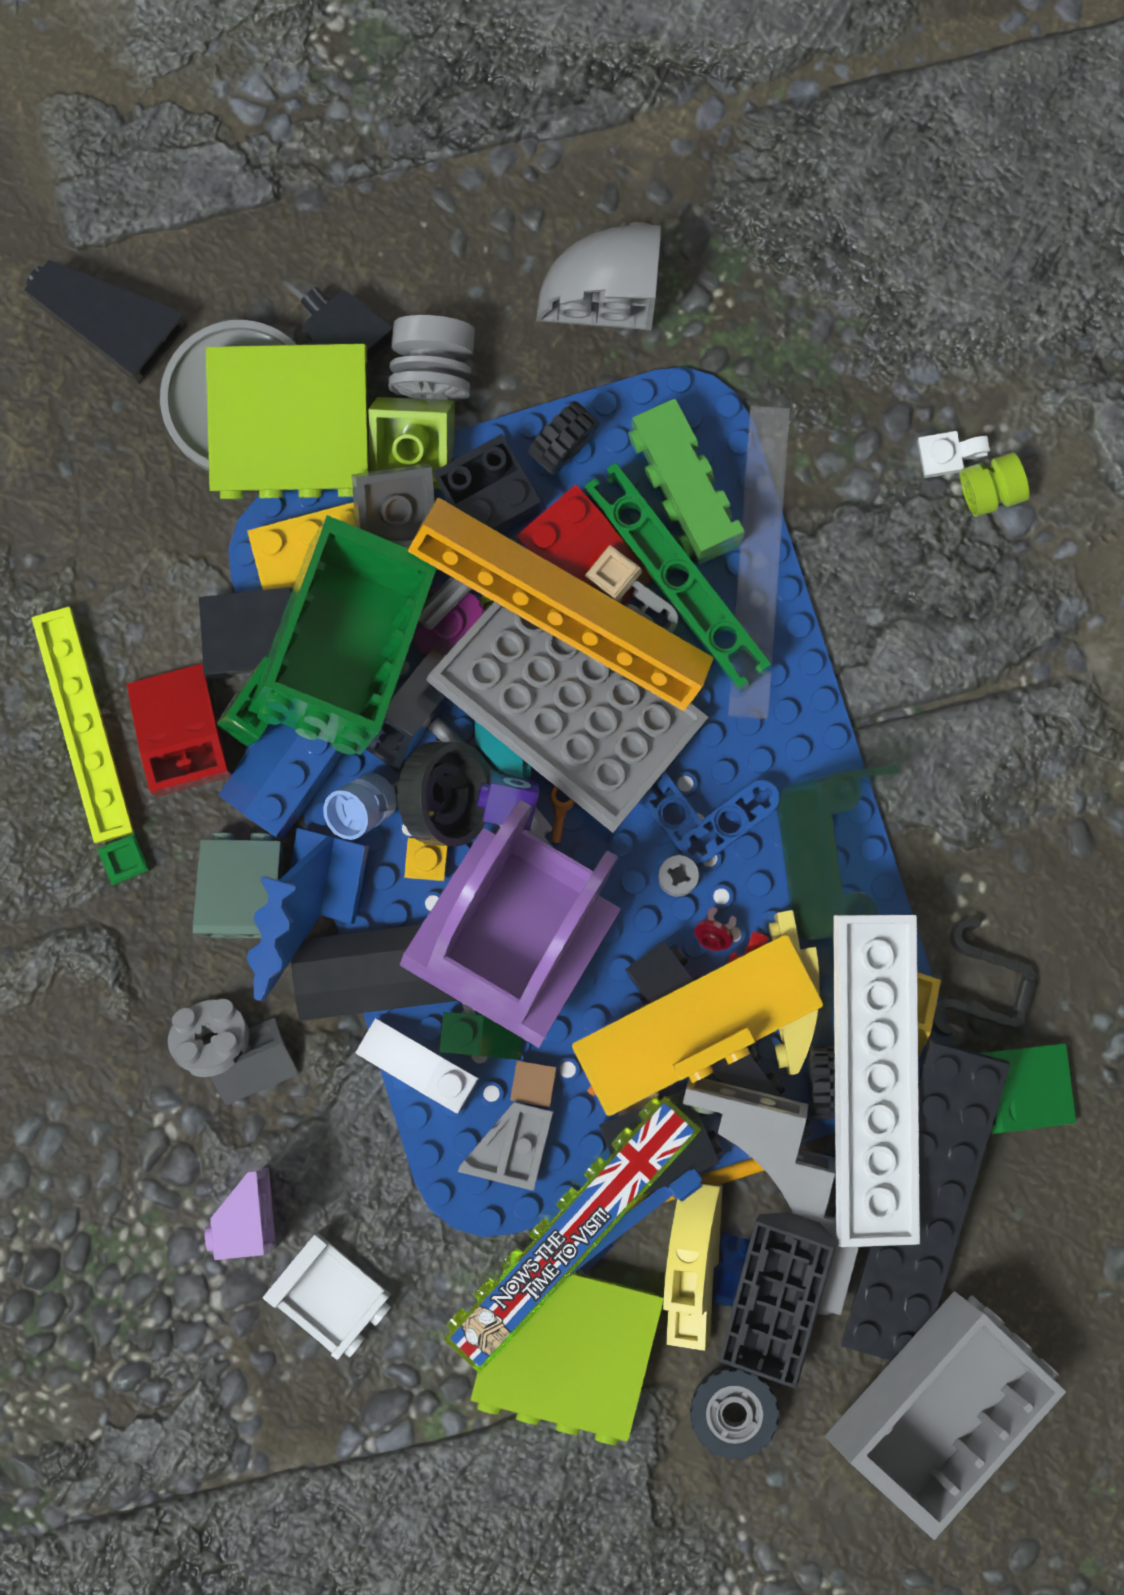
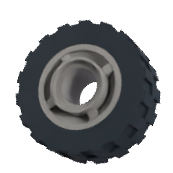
(728, 1437)

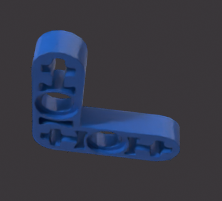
(694, 826)

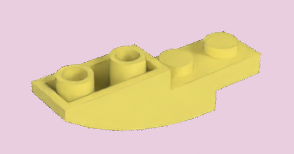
(797, 1035)
(691, 1266)

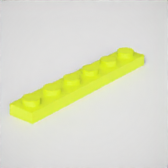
(82, 725)

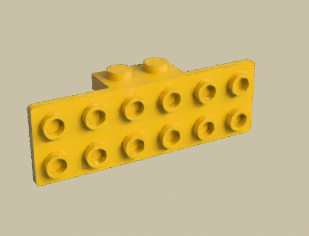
(697, 1026)

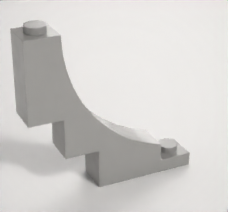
(771, 1133)

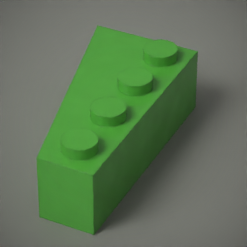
(685, 483)

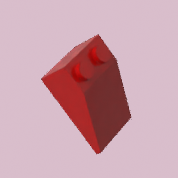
(575, 536)

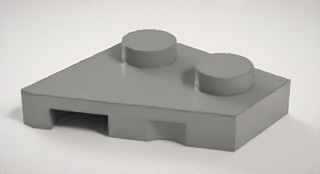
(511, 1148)

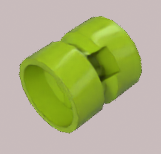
(999, 483)

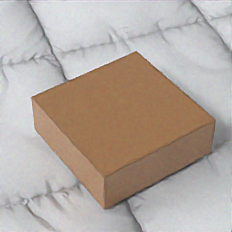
(533, 1084)

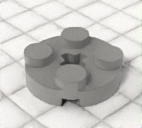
(198, 1020)

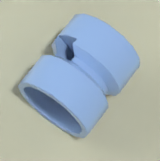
(359, 806)

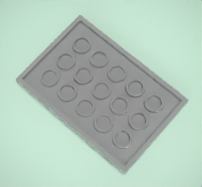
(565, 712)

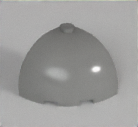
(604, 279)

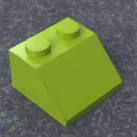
(411, 433)

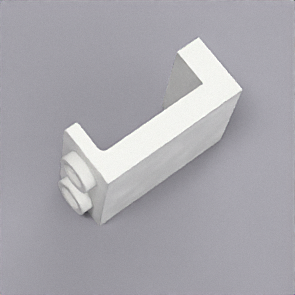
(329, 1296)

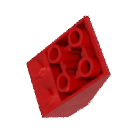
(178, 731)

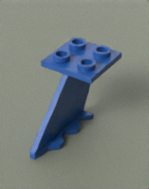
(321, 881)

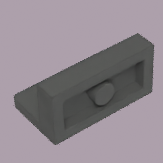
(260, 1067)

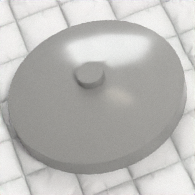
(185, 385)

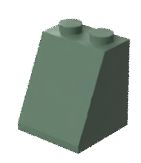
(231, 884)

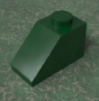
(478, 1037)

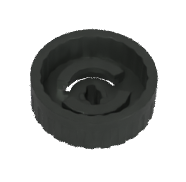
(441, 777)

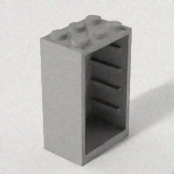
(946, 1412)

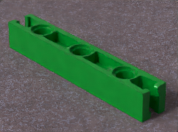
(661, 555)

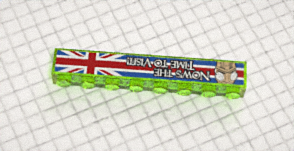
(572, 1234)

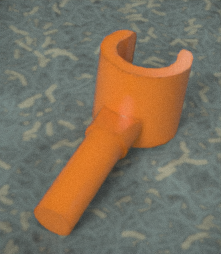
(560, 814)

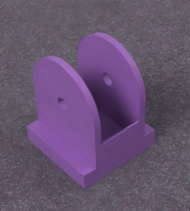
(514, 928)

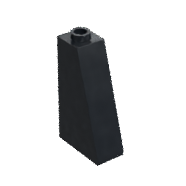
(111, 320)

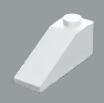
(417, 1066)

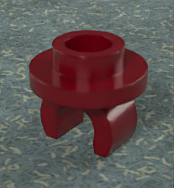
(713, 934)

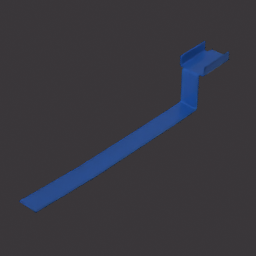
(679, 1188)

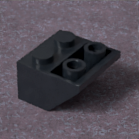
(489, 486)

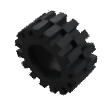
(563, 437)
(822, 1081)

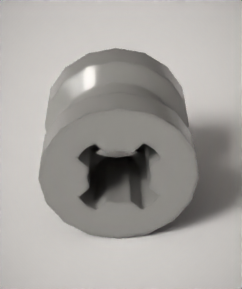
(675, 882)

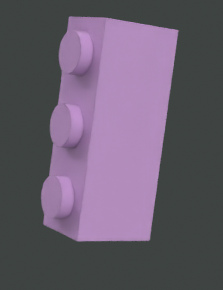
(244, 1220)

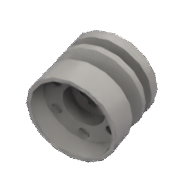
(431, 357)

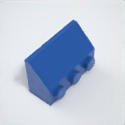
(279, 778)

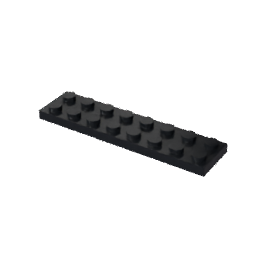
(905, 1282)

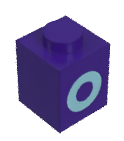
(503, 794)

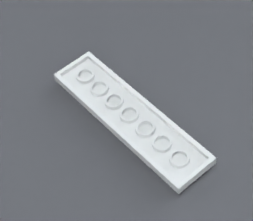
(876, 1080)

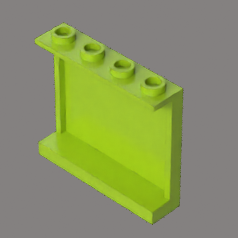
(286, 419)
(576, 1360)

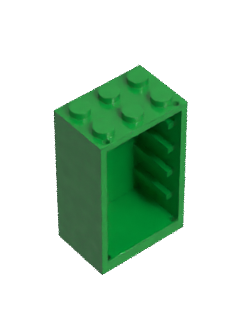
(343, 637)

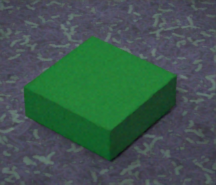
(123, 860)

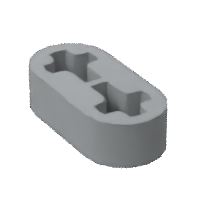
(655, 603)

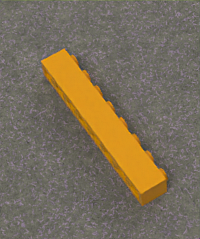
(561, 604)

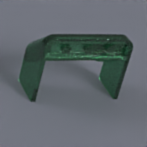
(811, 849)

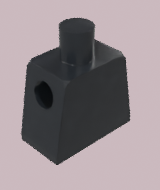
(344, 322)

